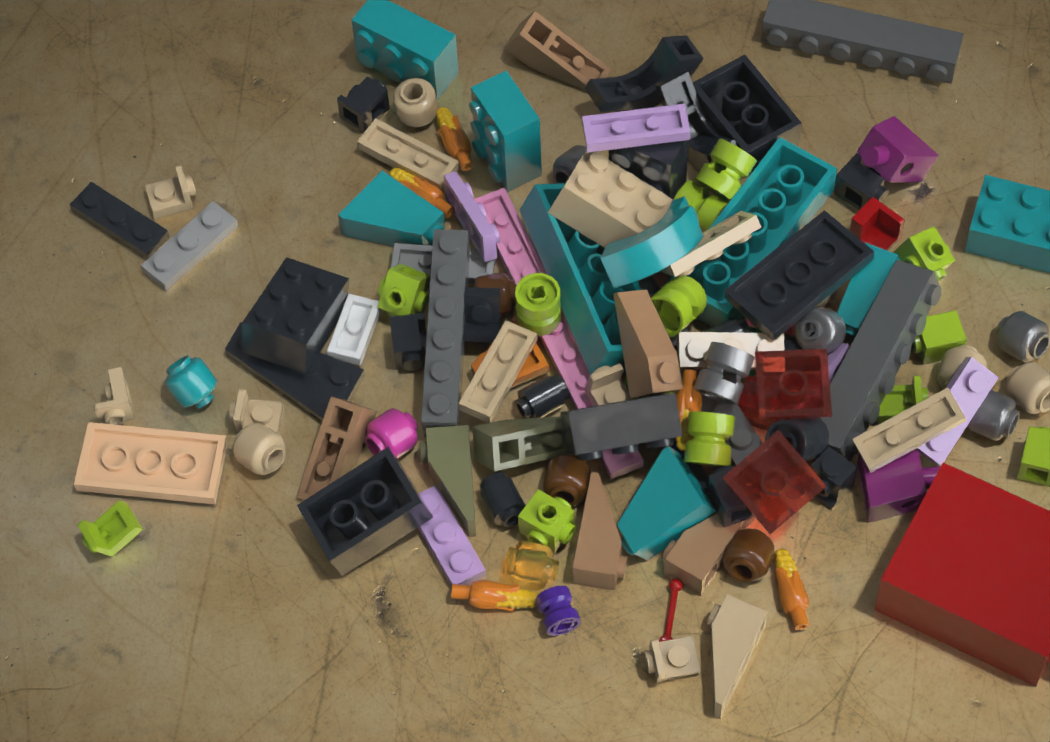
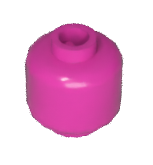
(393, 431)

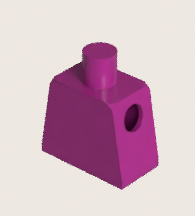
(891, 150)
(895, 487)

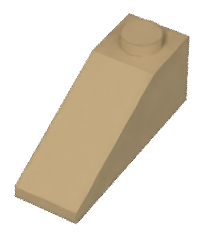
(733, 639)

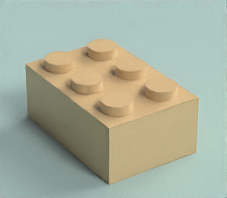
(607, 201)

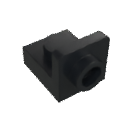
(481, 314)

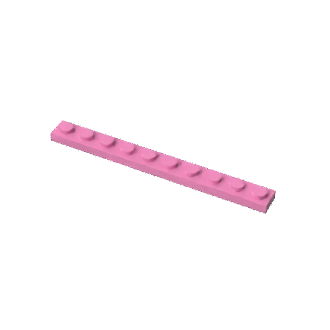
(521, 260)

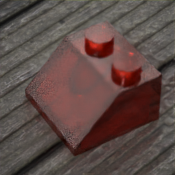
(792, 384)
(774, 482)

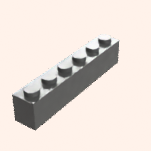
(863, 38)
(445, 329)
(879, 352)

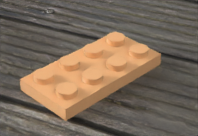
(151, 463)

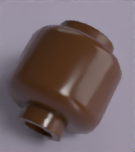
(506, 286)
(567, 479)
(749, 555)

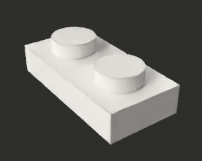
(354, 329)

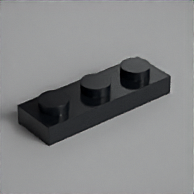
(119, 220)

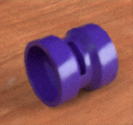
(558, 611)

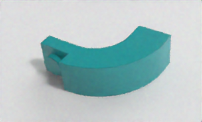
(654, 247)

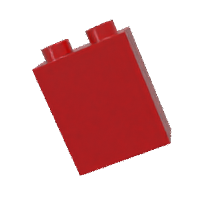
(975, 574)

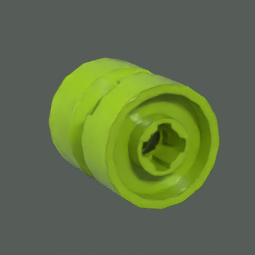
(725, 170)
(706, 206)
(538, 303)
(679, 303)
(709, 439)

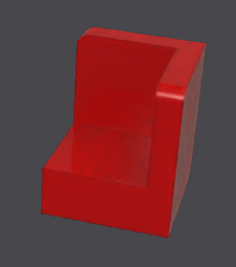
(877, 225)

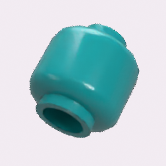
(190, 382)

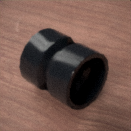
(806, 435)

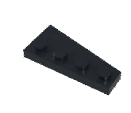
(310, 390)

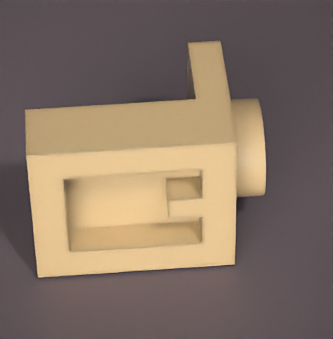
(171, 195)
(607, 386)
(119, 404)
(251, 411)
(672, 659)

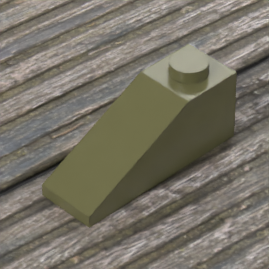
(518, 442)
(451, 470)

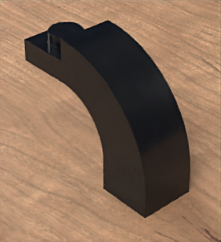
(637, 87)
(703, 135)

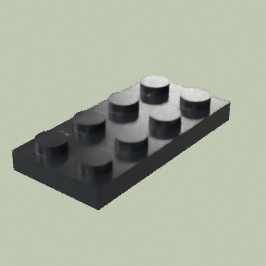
(798, 275)

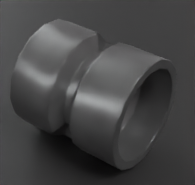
(724, 360)

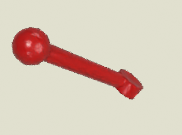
(675, 586)

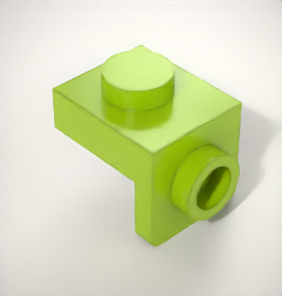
(901, 399)
(110, 530)

